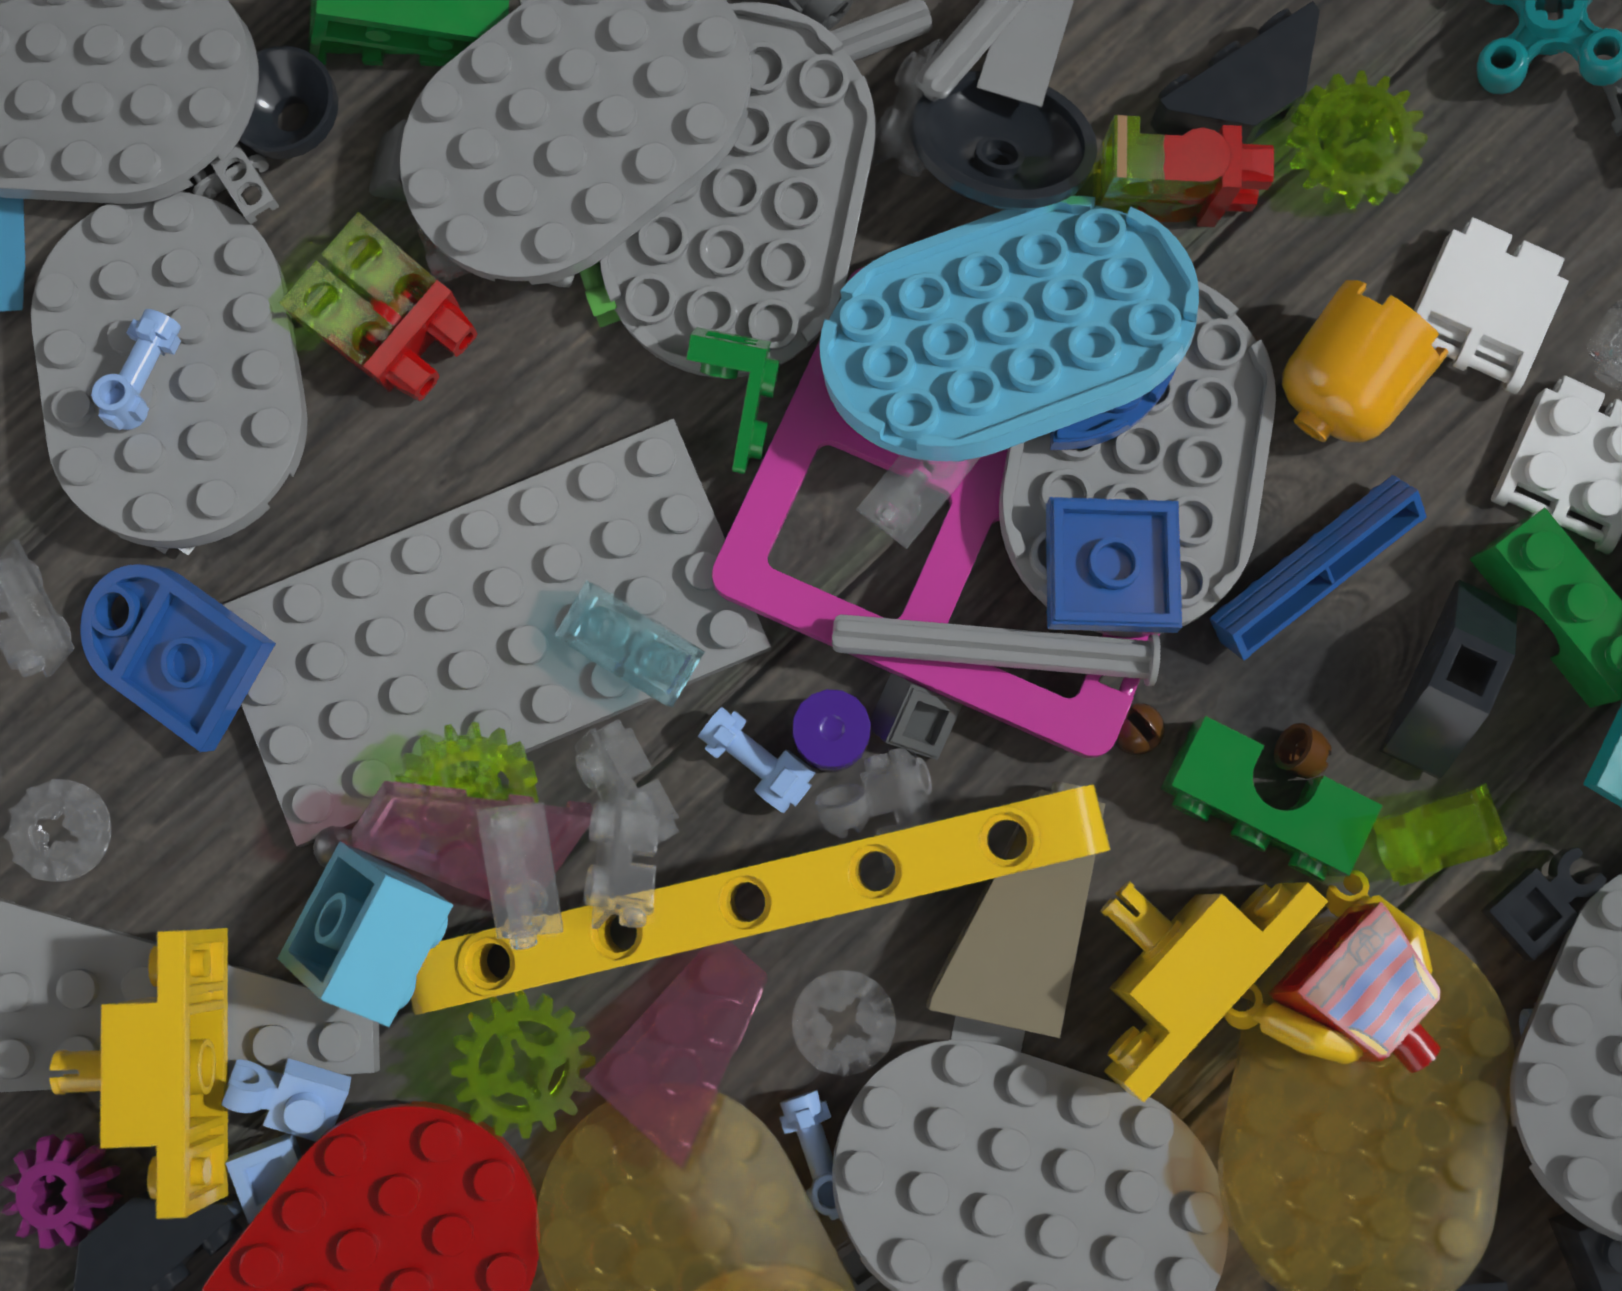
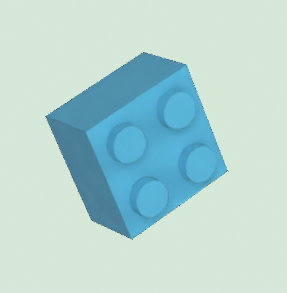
(365, 935)

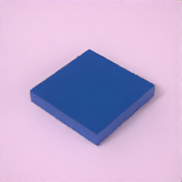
(1113, 565)

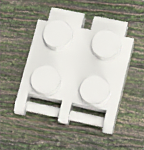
(1491, 301)
(1571, 459)

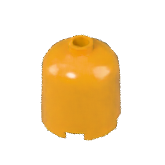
(1359, 366)

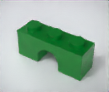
(1547, 573)
(1216, 779)

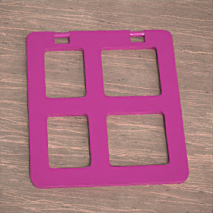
(743, 576)

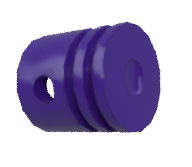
(831, 730)

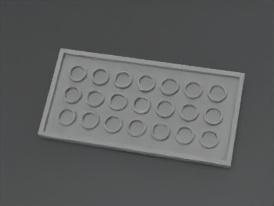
(464, 622)

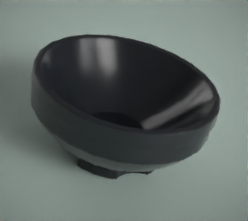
(287, 78)

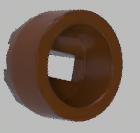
(1130, 738)
(1303, 739)

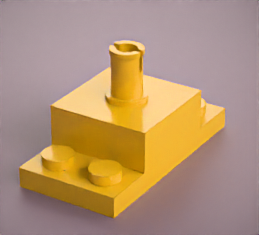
(1194, 970)
(166, 1071)

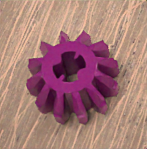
(39, 1185)

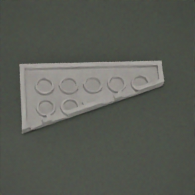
(64, 970)

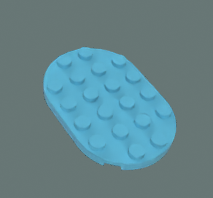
(1008, 329)

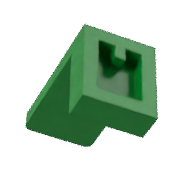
(722, 357)

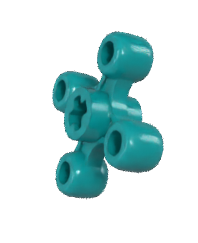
(1538, 35)

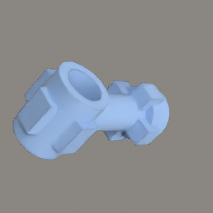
(120, 393)
(783, 779)
(804, 1115)

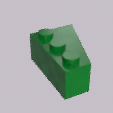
(381, 27)

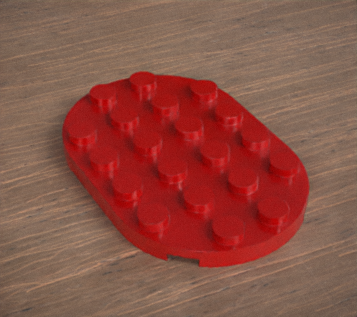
(394, 1206)

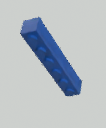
(1318, 566)

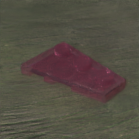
(439, 831)
(677, 1052)

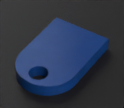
(176, 653)

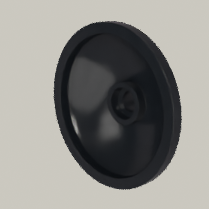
(1003, 147)

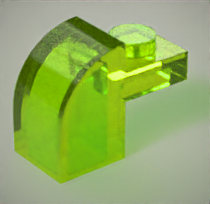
(1439, 834)

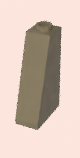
(1019, 944)

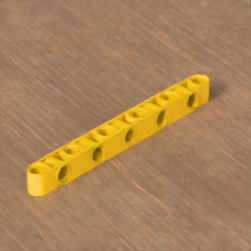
(794, 890)

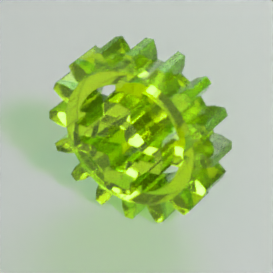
(1363, 166)
(472, 764)
(498, 1075)

